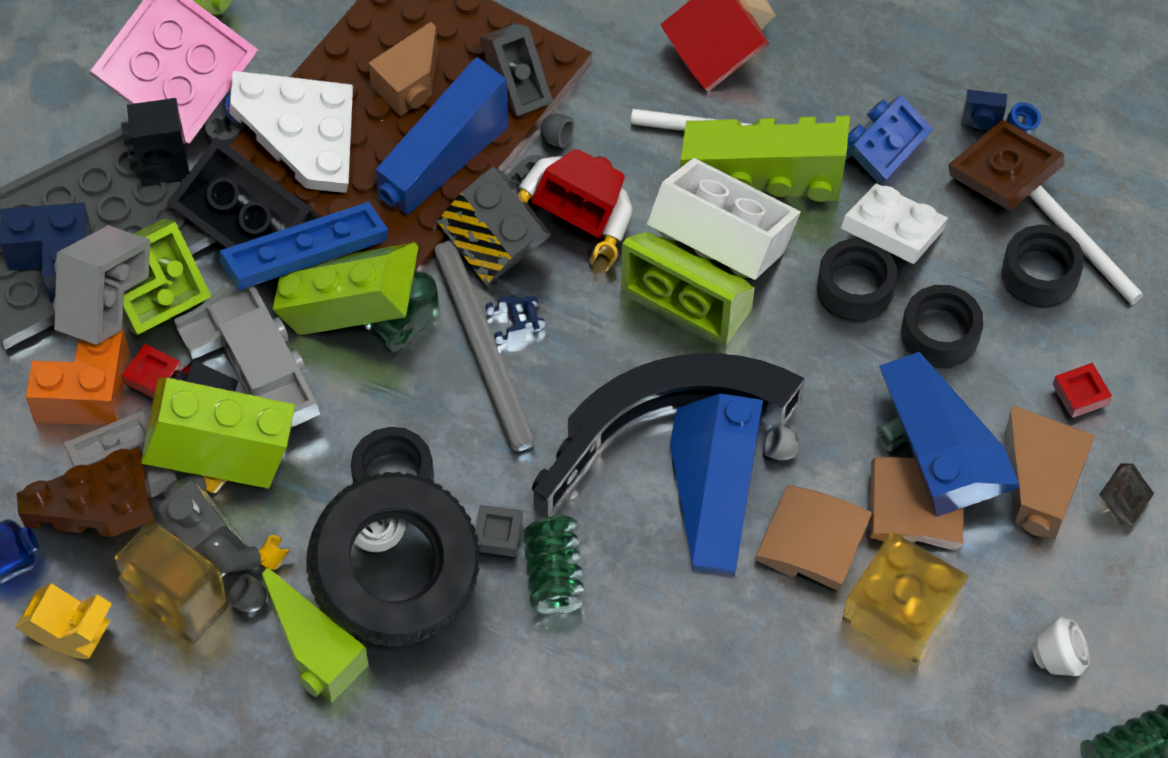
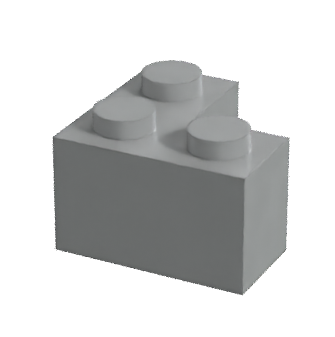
(93, 282)

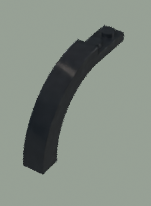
(656, 389)

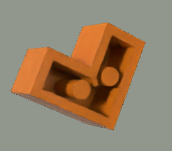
(81, 390)

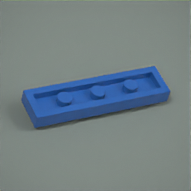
(303, 245)

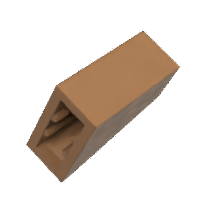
(1047, 466)

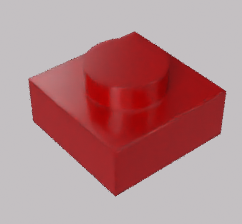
(147, 368)
(1082, 390)

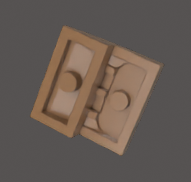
(903, 506)
(813, 536)

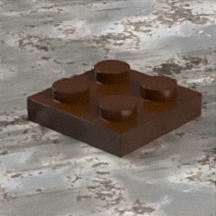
(1006, 164)

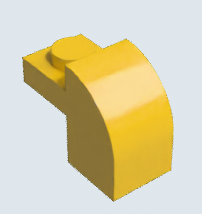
(65, 622)

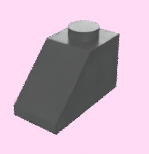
(515, 57)

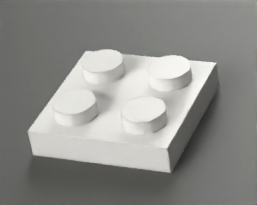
(894, 223)

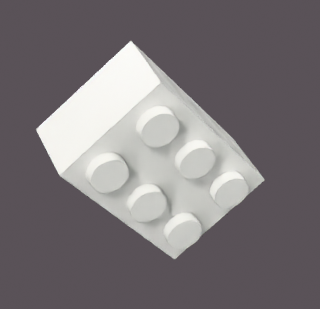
(723, 218)

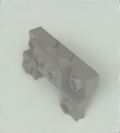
(253, 344)

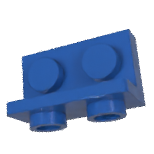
(887, 138)

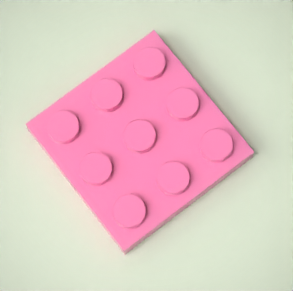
(174, 53)

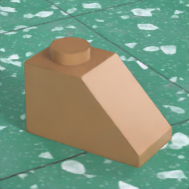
(406, 70)

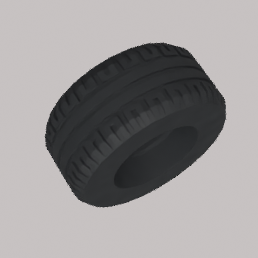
(436, 516)

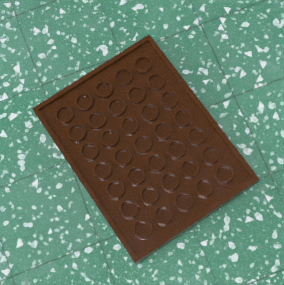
(377, 129)

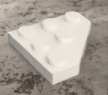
(300, 123)

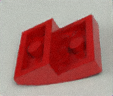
(714, 38)

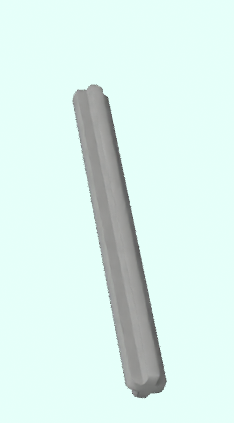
(484, 347)

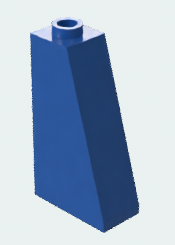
(445, 138)

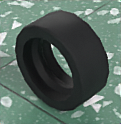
(1044, 239)
(951, 300)
(854, 305)
(391, 440)

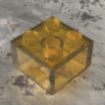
(171, 582)
(905, 598)

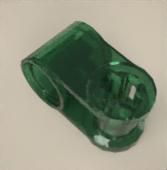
(419, 314)

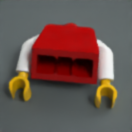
(584, 194)

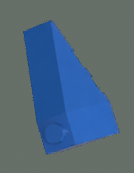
(949, 443)
(713, 467)

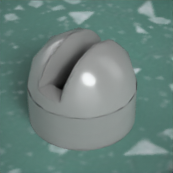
(781, 443)

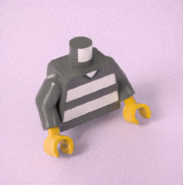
(208, 531)

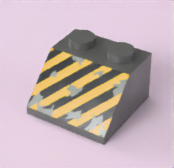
(492, 225)

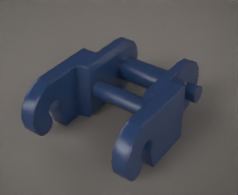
(514, 306)

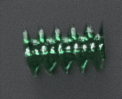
(553, 565)
(1136, 739)

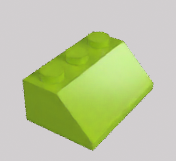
(685, 285)
(348, 290)
(216, 432)

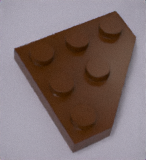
(103, 496)

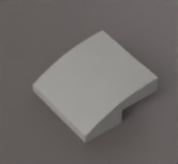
(121, 434)

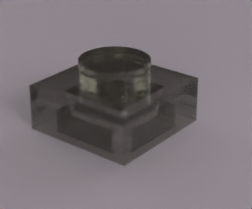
(1126, 493)

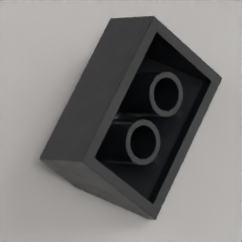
(236, 199)

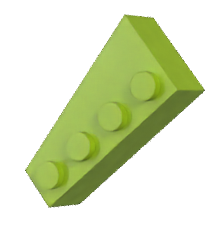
(774, 157)

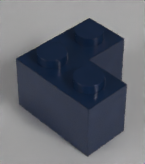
(36, 234)

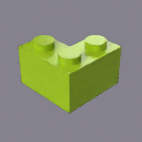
(172, 281)

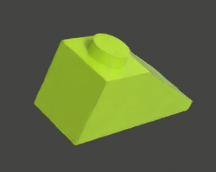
(321, 650)

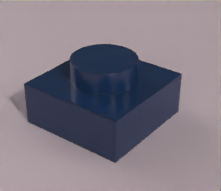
(983, 109)

